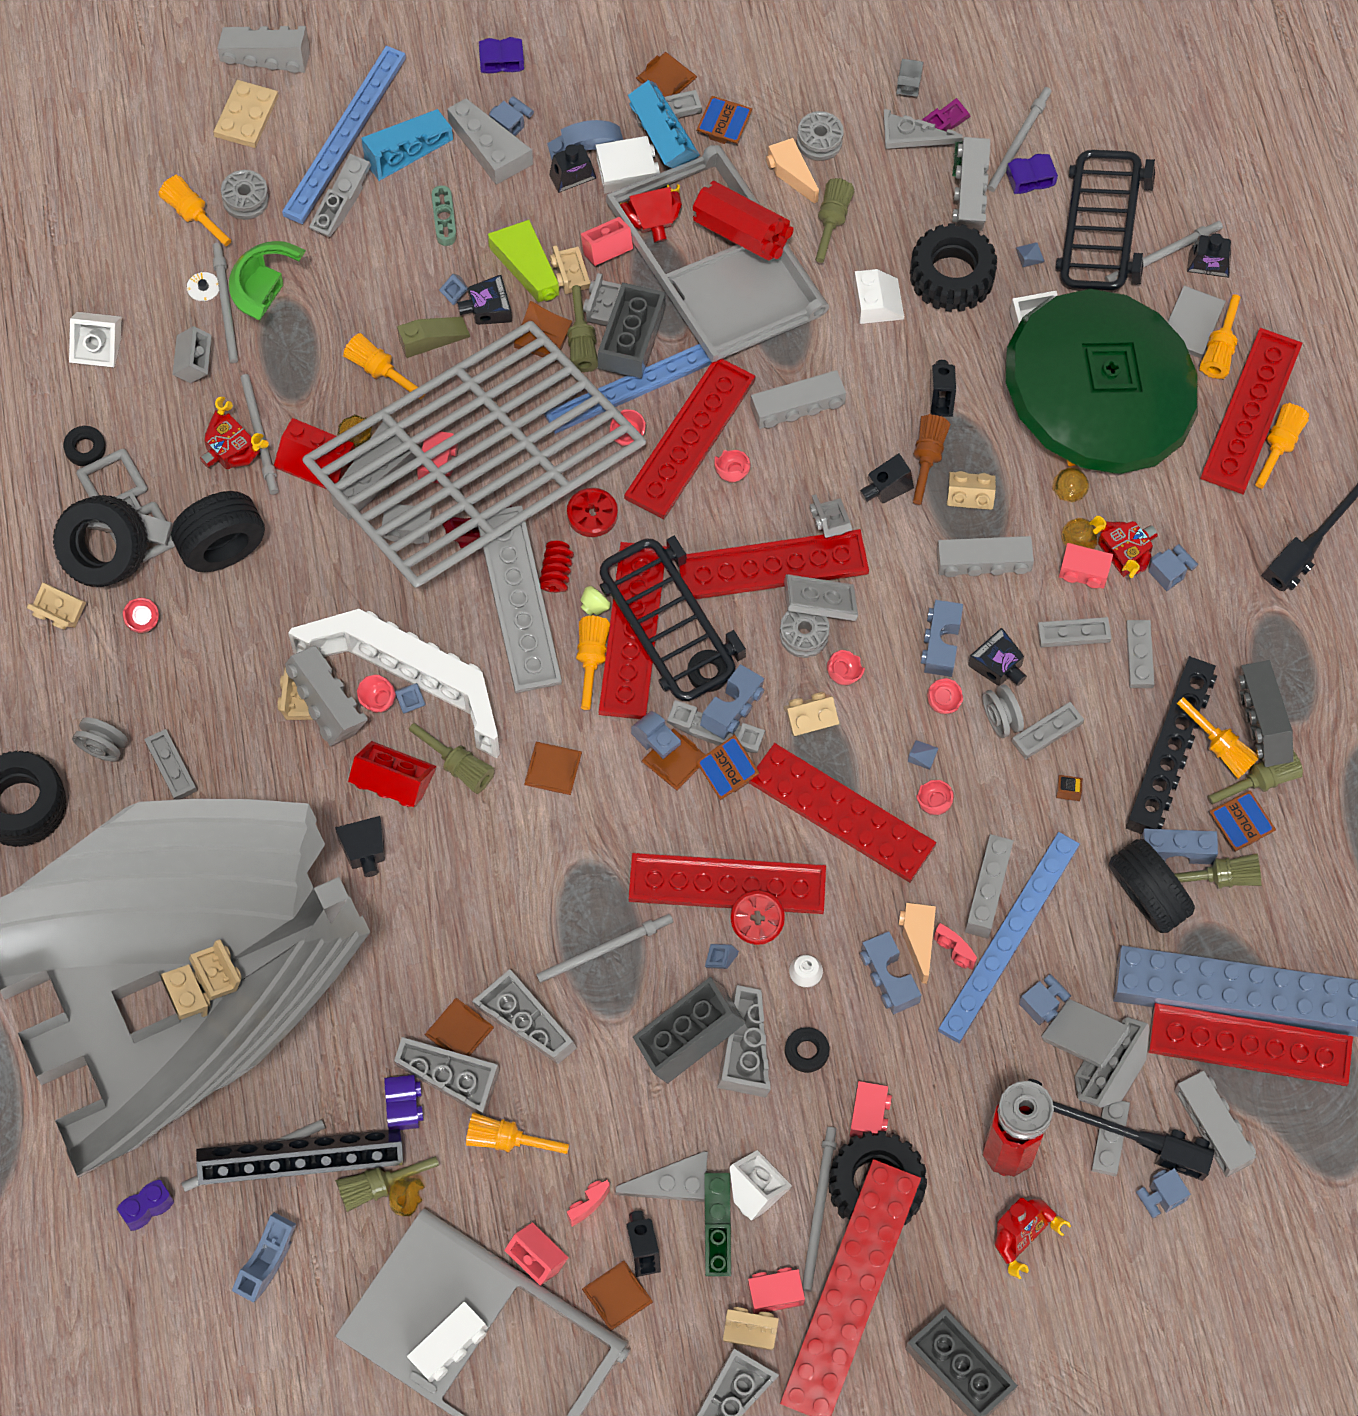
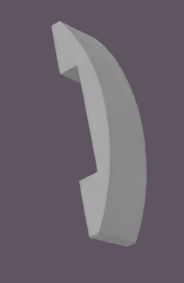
(688, 719)

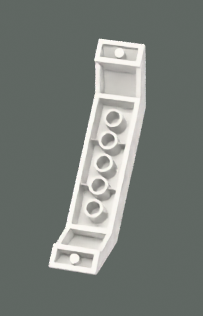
(408, 659)

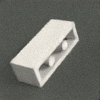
(448, 1343)

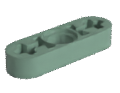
(440, 223)

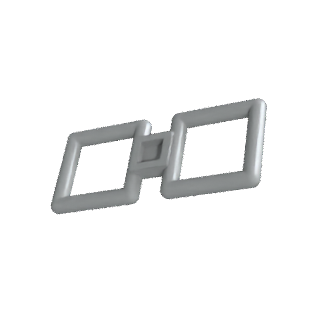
(128, 496)

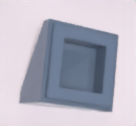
(1029, 254)
(454, 288)
(409, 698)
(922, 754)
(720, 956)

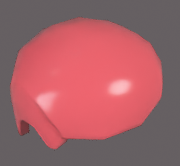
(635, 419)
(732, 465)
(140, 615)
(844, 667)
(376, 693)
(944, 696)
(935, 797)

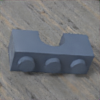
(940, 656)
(723, 716)
(1198, 846)
(897, 992)

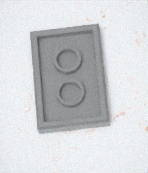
(1195, 318)
(820, 597)
(1086, 1033)

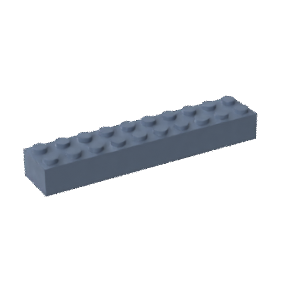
(1237, 990)

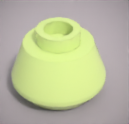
(594, 601)

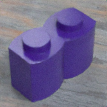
(501, 55)
(1031, 173)
(401, 1102)
(150, 1202)

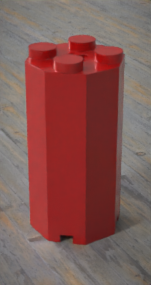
(742, 221)
(1009, 1154)

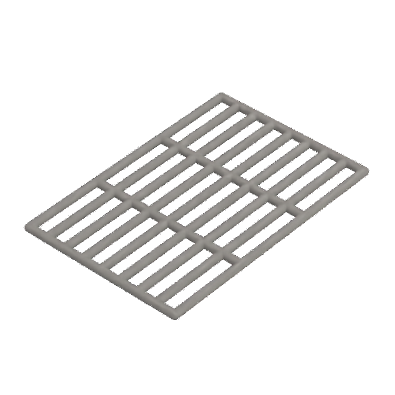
(438, 474)

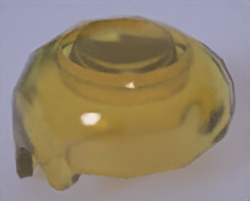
(351, 421)
(1070, 484)
(1079, 533)
(405, 1196)

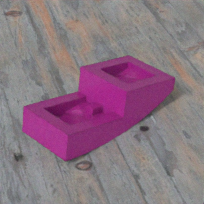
(949, 116)

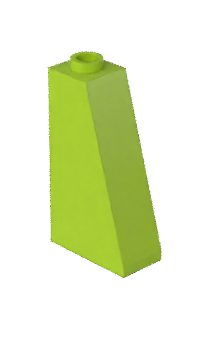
(524, 257)

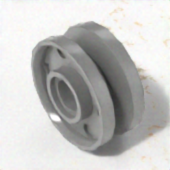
(820, 135)
(242, 205)
(804, 644)
(1003, 711)
(99, 739)
(1025, 1094)

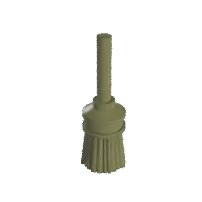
(833, 211)
(581, 337)
(459, 762)
(1263, 778)
(1226, 872)
(376, 1183)

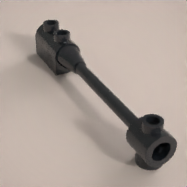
(1298, 555)
(1171, 1149)

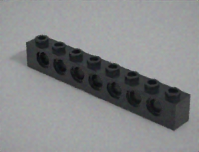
(1197, 673)
(299, 1157)

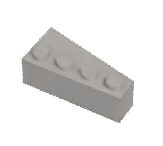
(520, 1012)
(744, 1052)

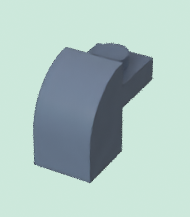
(654, 733)

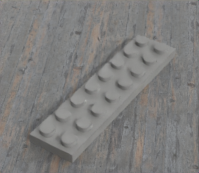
(520, 606)

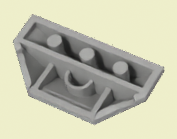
(1111, 1084)

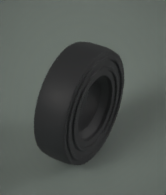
(78, 434)
(695, 677)
(811, 1035)

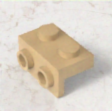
(570, 268)
(971, 490)
(57, 606)
(290, 702)
(811, 713)
(216, 970)
(185, 992)
(750, 1329)

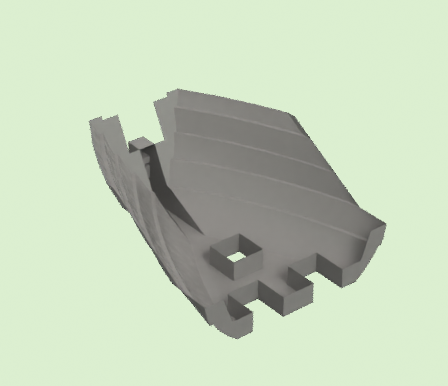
(137, 906)

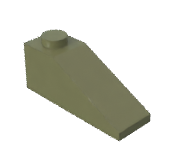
(430, 334)

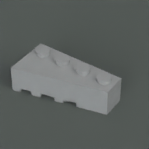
(265, 47)
(489, 142)
(972, 183)
(375, 475)
(324, 696)
(454, 1074)
(736, 1386)

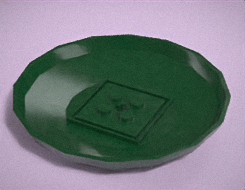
(1083, 409)

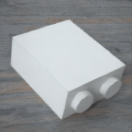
(625, 162)

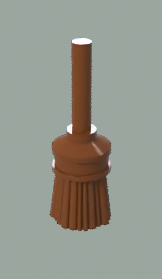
(929, 449)

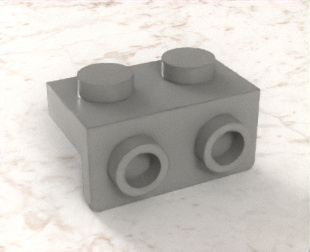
(601, 301)
(830, 517)

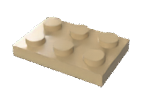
(246, 114)

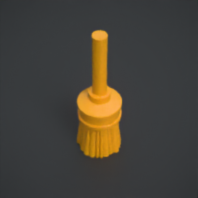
(189, 205)
(1221, 345)
(374, 361)
(1283, 437)
(591, 651)
(1223, 742)
(505, 1135)

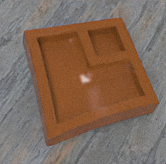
(551, 324)

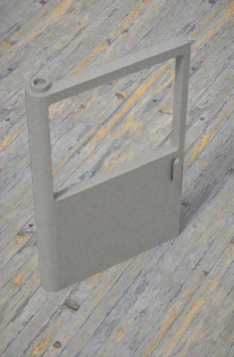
(734, 294)
(426, 1282)

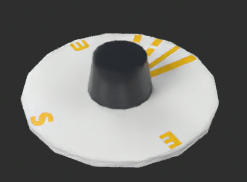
(203, 286)

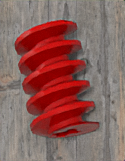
(556, 567)

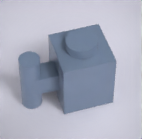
(511, 117)
(1169, 568)
(1041, 1002)
(1167, 1190)

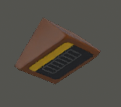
(1069, 788)

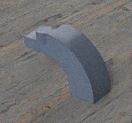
(587, 134)
(266, 1259)

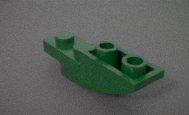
(717, 1224)

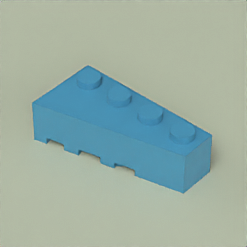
(662, 125)
(405, 143)

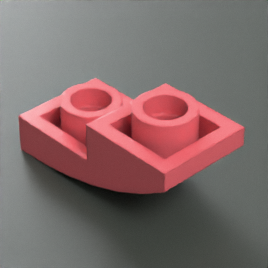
(962, 953)
(595, 1196)

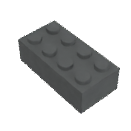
(631, 330)
(1266, 713)
(688, 1030)
(961, 1366)

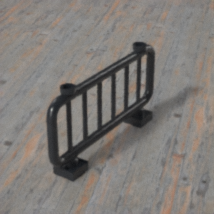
(1126, 266)
(675, 553)

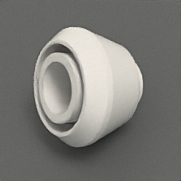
(806, 971)

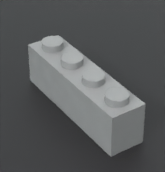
(798, 399)
(985, 556)
(989, 886)
(1215, 1123)

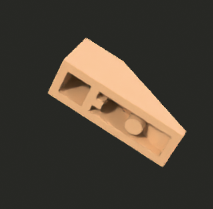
(792, 169)
(918, 935)

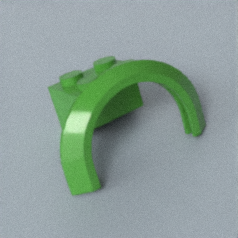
(253, 283)

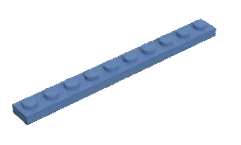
(344, 135)
(1008, 938)

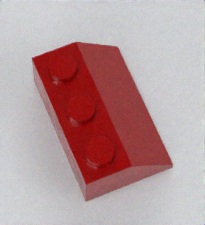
(302, 439)
(391, 774)

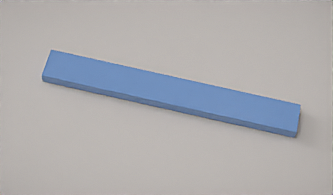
(633, 387)

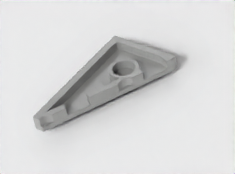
(909, 132)
(677, 1181)

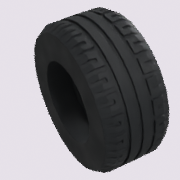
(217, 531)
(72, 549)
(48, 809)
(1152, 885)

